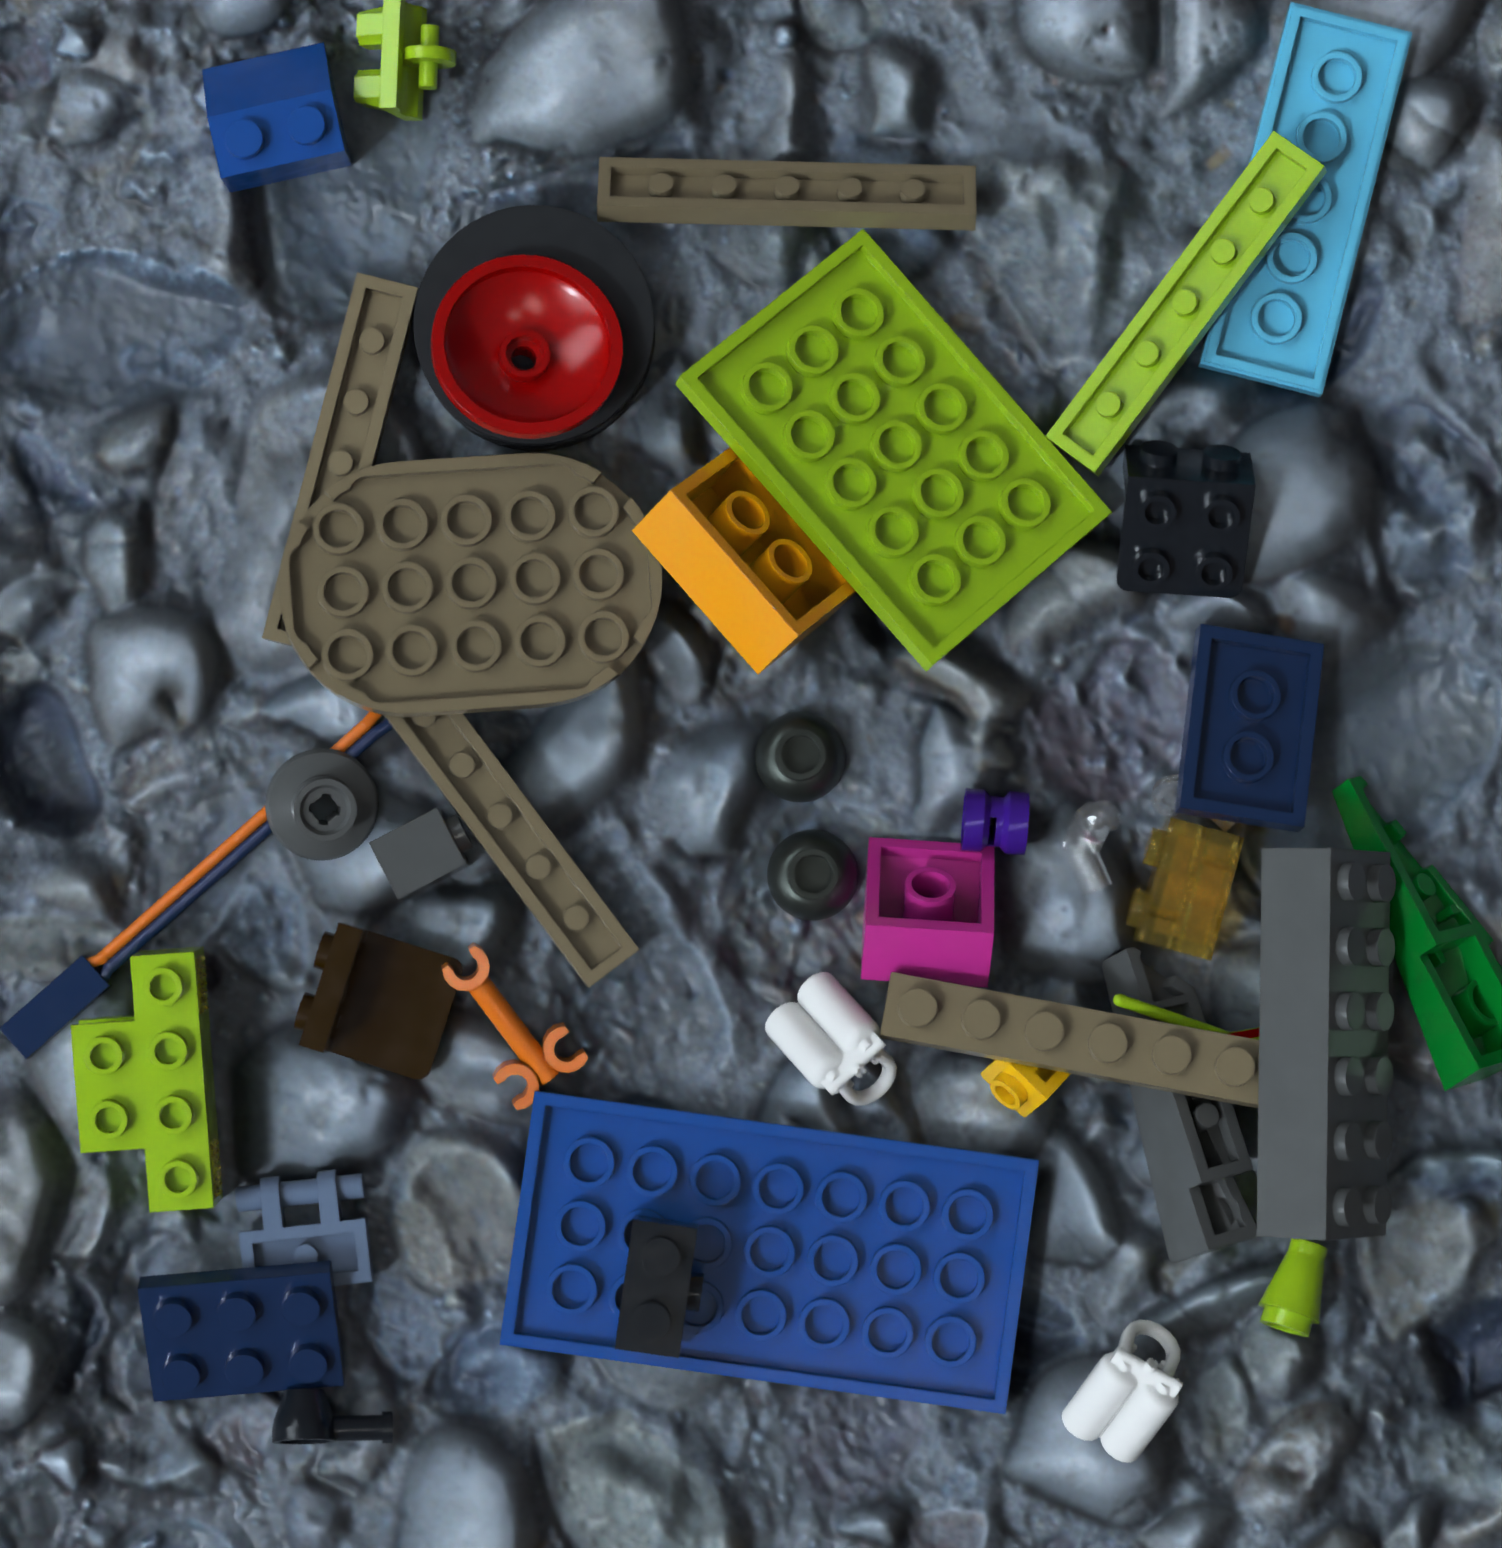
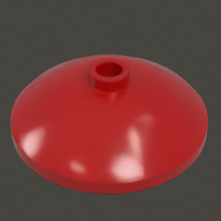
(534, 311)

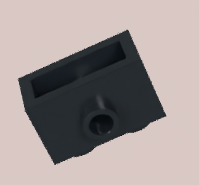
(658, 1286)

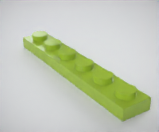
(1186, 303)

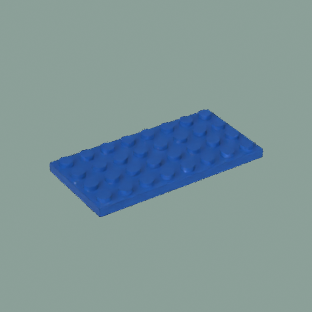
(815, 1247)

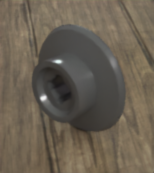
(304, 781)

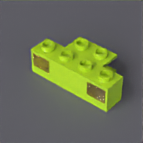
(152, 1080)

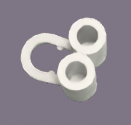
(831, 1039)
(1125, 1396)

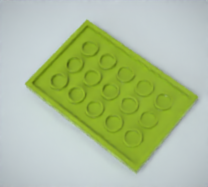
(893, 448)

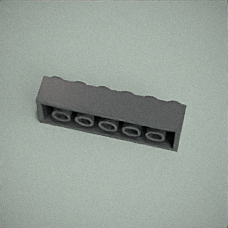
(1324, 1043)

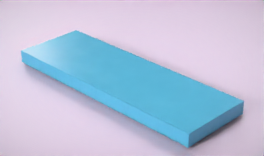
(1335, 102)

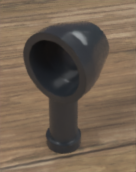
(308, 1419)

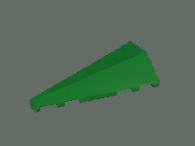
(1437, 950)

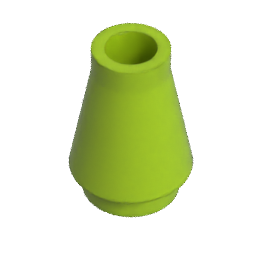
(1295, 1290)

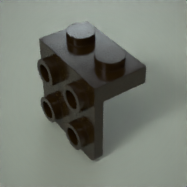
(377, 1001)

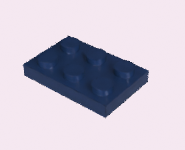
(1249, 728)
(241, 1331)

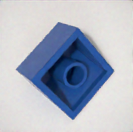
(275, 118)

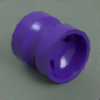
(1009, 825)

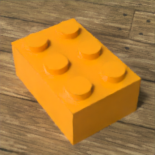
(743, 560)

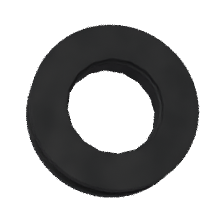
(571, 240)

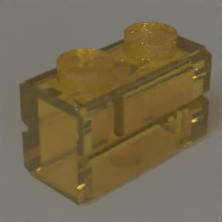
(1185, 888)

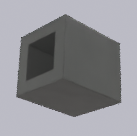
(422, 852)

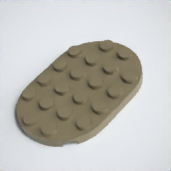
(469, 585)

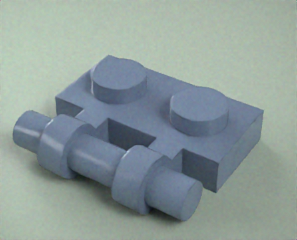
(333, 1239)

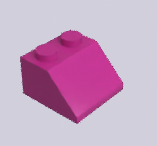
(928, 911)

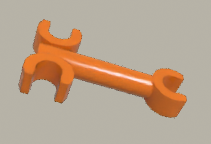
(537, 1062)

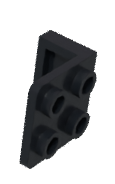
(1185, 519)

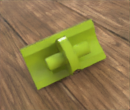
(407, 59)

